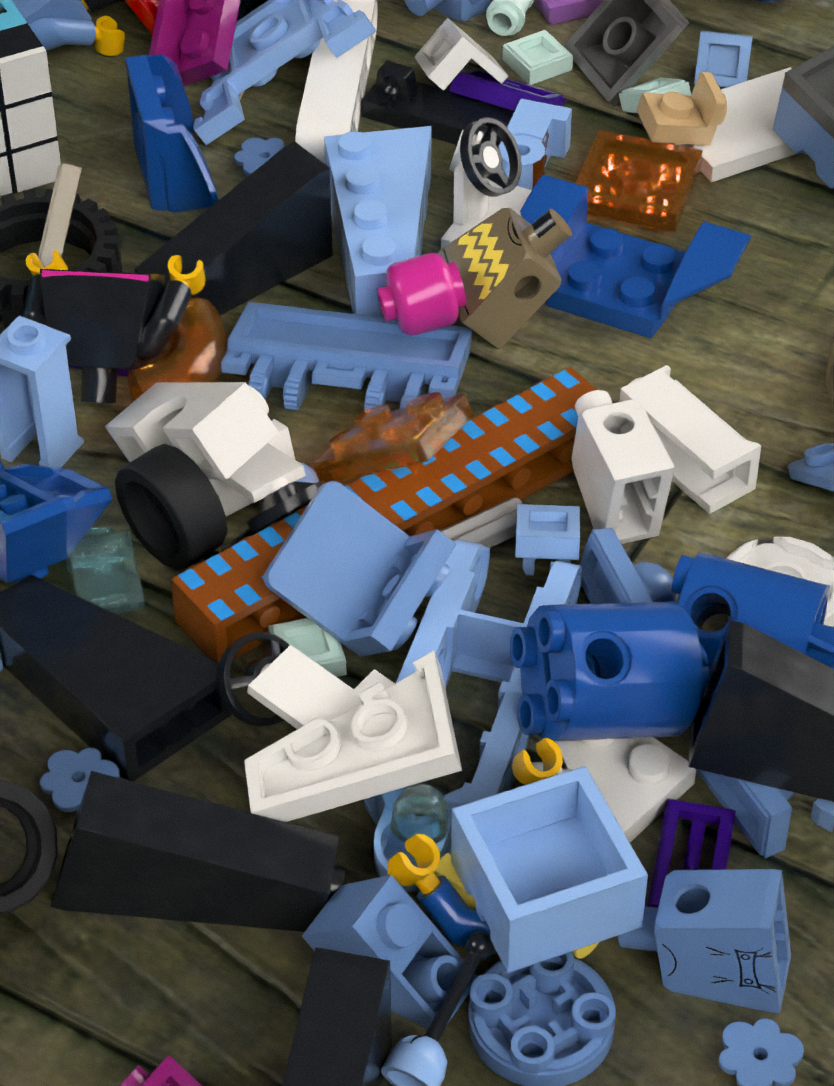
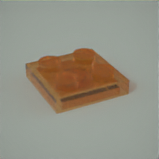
(639, 180)
(393, 439)

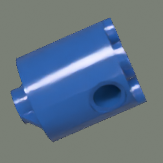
(764, 599)
(608, 671)

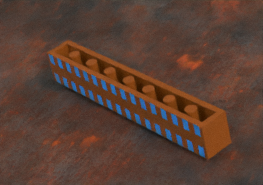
(491, 458)

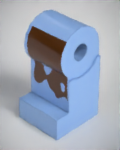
(539, 132)

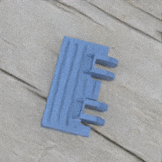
(342, 353)

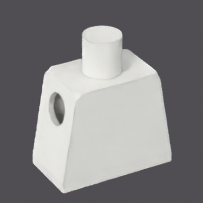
(620, 466)

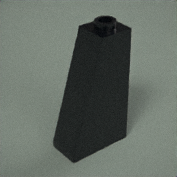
(257, 232)
(107, 676)
(766, 715)
(192, 861)
(342, 1022)

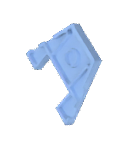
(269, 40)

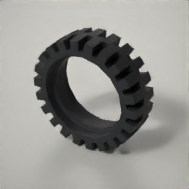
(24, 222)

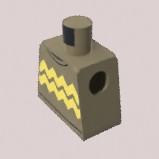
(506, 270)

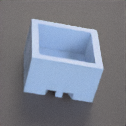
(548, 868)

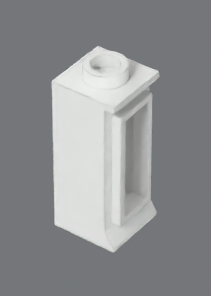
(708, 455)

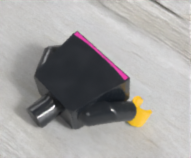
(109, 316)

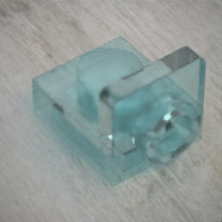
(106, 570)

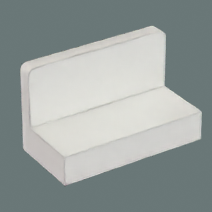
(450, 51)

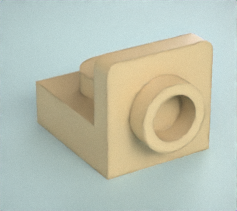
(684, 118)

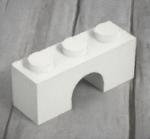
(208, 421)

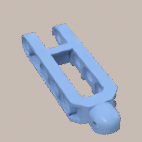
(479, 648)

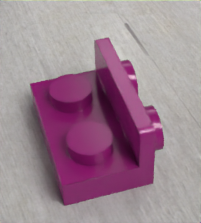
(195, 35)

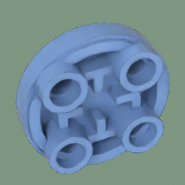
(542, 1021)

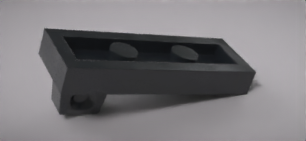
(406, 103)

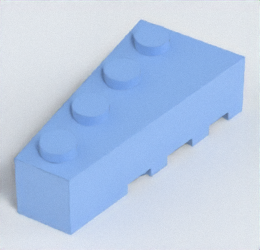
(377, 204)

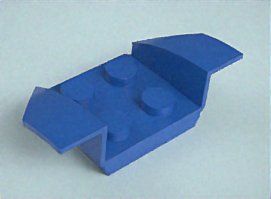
(161, 128)
(622, 276)

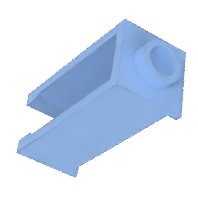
(36, 393)

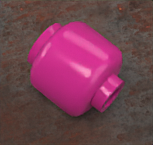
(422, 294)

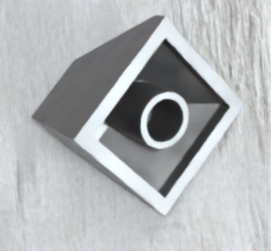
(624, 42)

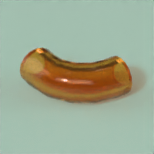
(194, 352)

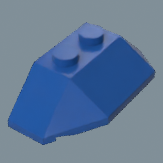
(44, 517)

